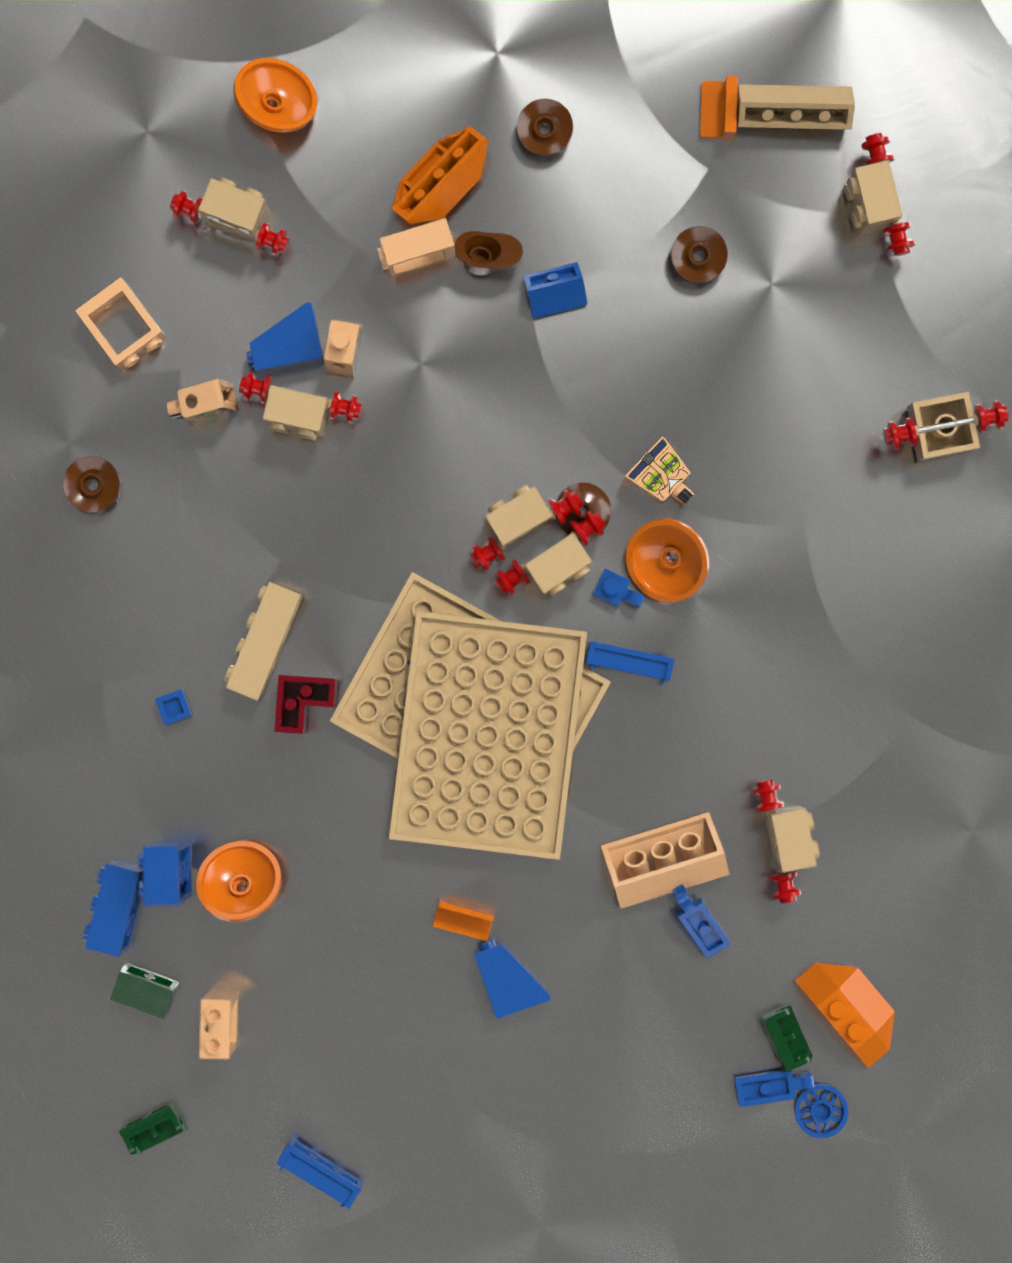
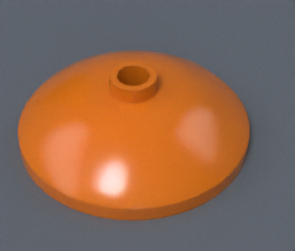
(275, 95)
(655, 569)
(230, 869)

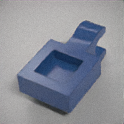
(615, 588)

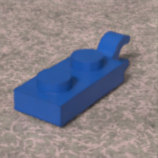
(700, 923)
(770, 1087)

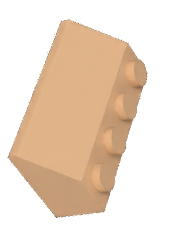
(664, 859)

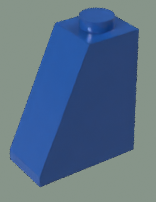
(288, 343)
(508, 980)

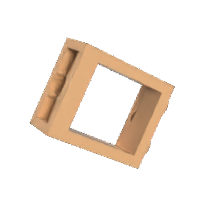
(416, 247)
(104, 301)
(220, 1013)

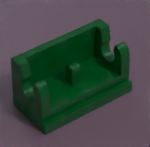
(144, 990)
(787, 1037)
(153, 1128)

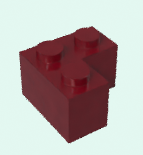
(295, 696)

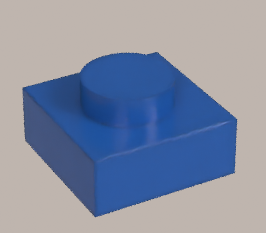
(173, 707)

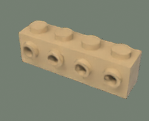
(795, 106)
(264, 641)

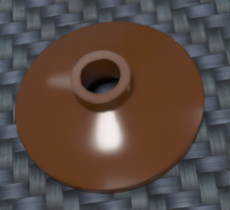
(548, 113)
(701, 240)
(77, 482)
(593, 498)

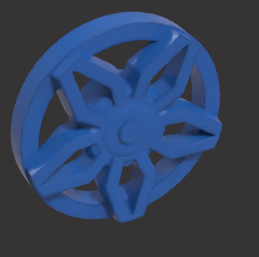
(821, 1111)

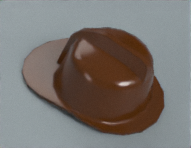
(485, 251)

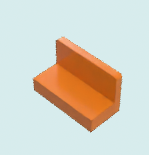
(719, 108)
(463, 919)

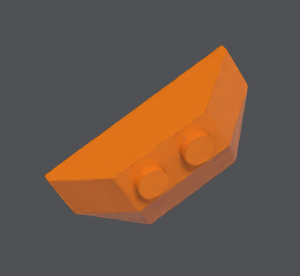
(441, 177)
(851, 1008)

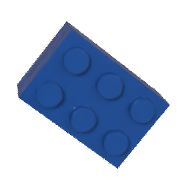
(165, 872)
(114, 908)

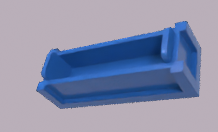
(629, 661)
(320, 1173)

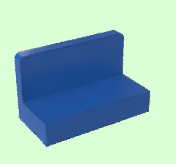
(555, 289)

